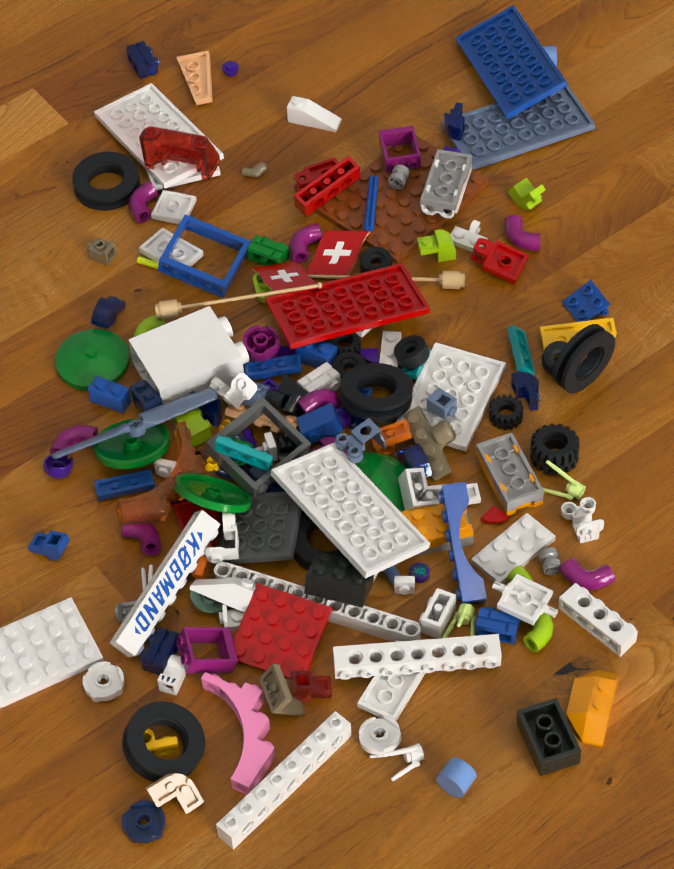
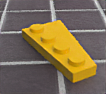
(566, 331)

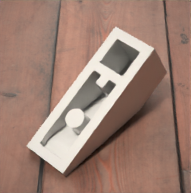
(310, 114)
(229, 591)

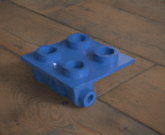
(586, 303)

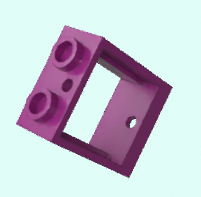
(406, 135)
(217, 635)

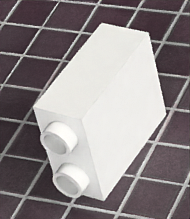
(188, 354)

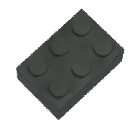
(337, 580)
(548, 736)

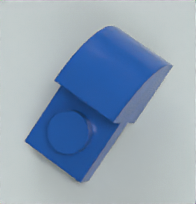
(49, 544)

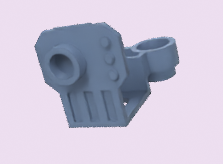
(356, 440)

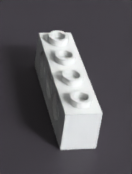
(601, 629)

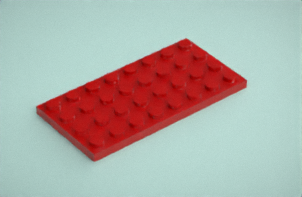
(347, 306)

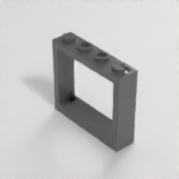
(239, 424)

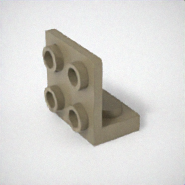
(279, 692)

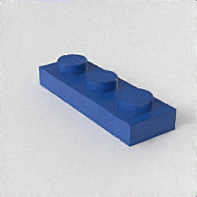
(273, 367)
(124, 484)

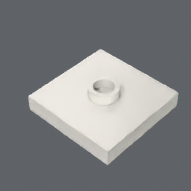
(173, 206)

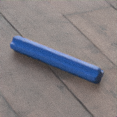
(371, 203)

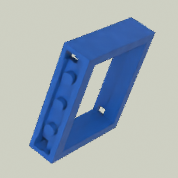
(194, 276)

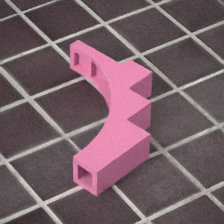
(256, 753)

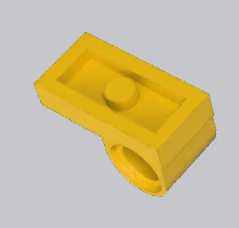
(163, 747)

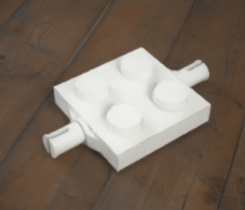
(524, 599)

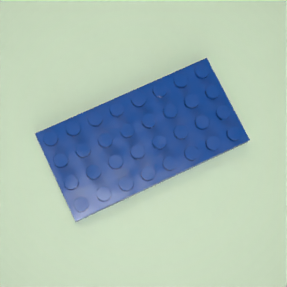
(511, 62)

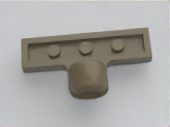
(432, 440)

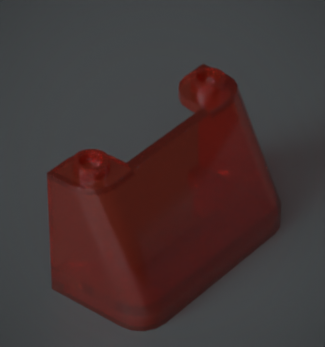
(162, 145)

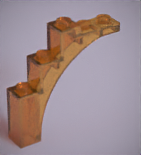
(155, 504)

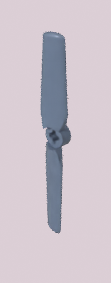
(146, 420)

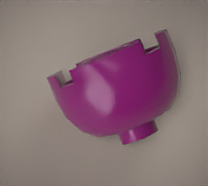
(261, 343)

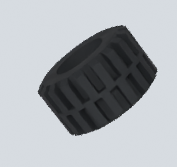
(554, 438)

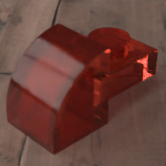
(307, 686)

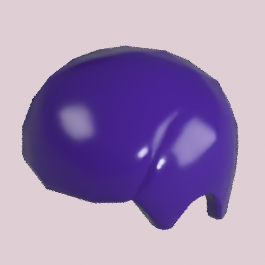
(59, 467)

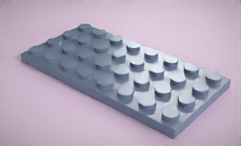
(495, 138)

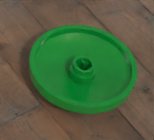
(91, 355)
(130, 452)
(384, 474)
(212, 493)

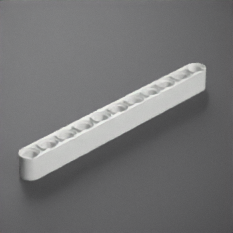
(344, 612)

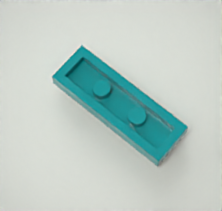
(520, 350)
(243, 453)

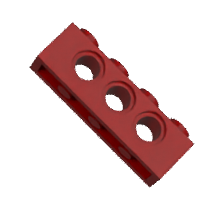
(327, 186)

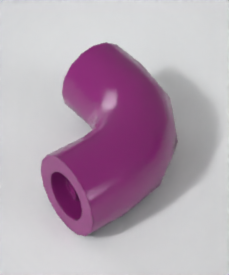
(138, 202)
(518, 236)
(301, 239)
(318, 399)
(72, 436)
(146, 534)
(585, 578)

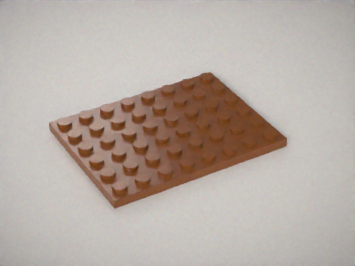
(397, 211)

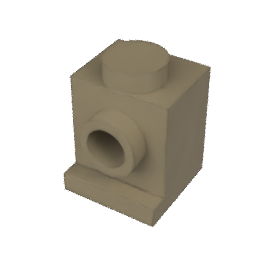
(102, 251)

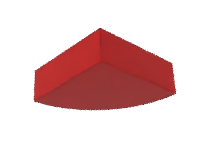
(494, 516)

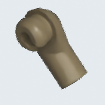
(256, 171)

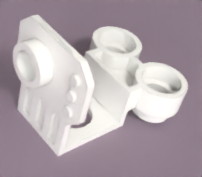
(241, 389)
(582, 519)
(220, 554)

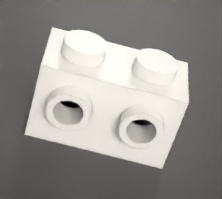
(438, 613)

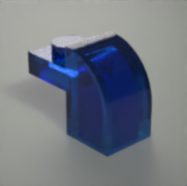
(414, 457)

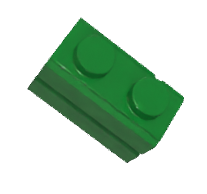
(267, 252)

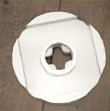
(104, 692)
(375, 745)

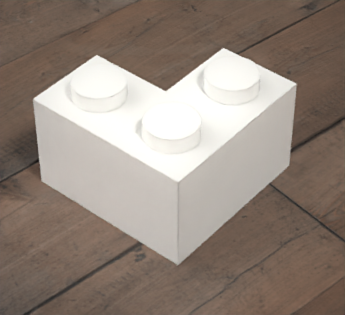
(415, 489)

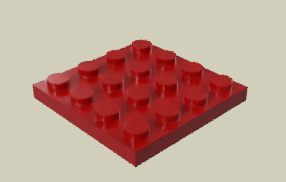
(280, 631)

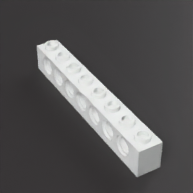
(408, 650)
(283, 780)

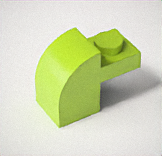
(525, 195)
(439, 243)

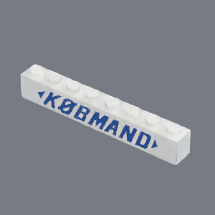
(164, 584)

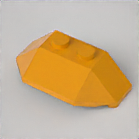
(591, 705)

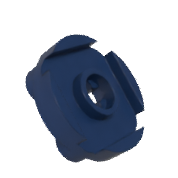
(149, 832)

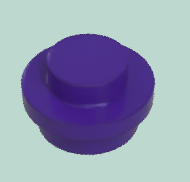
(230, 68)

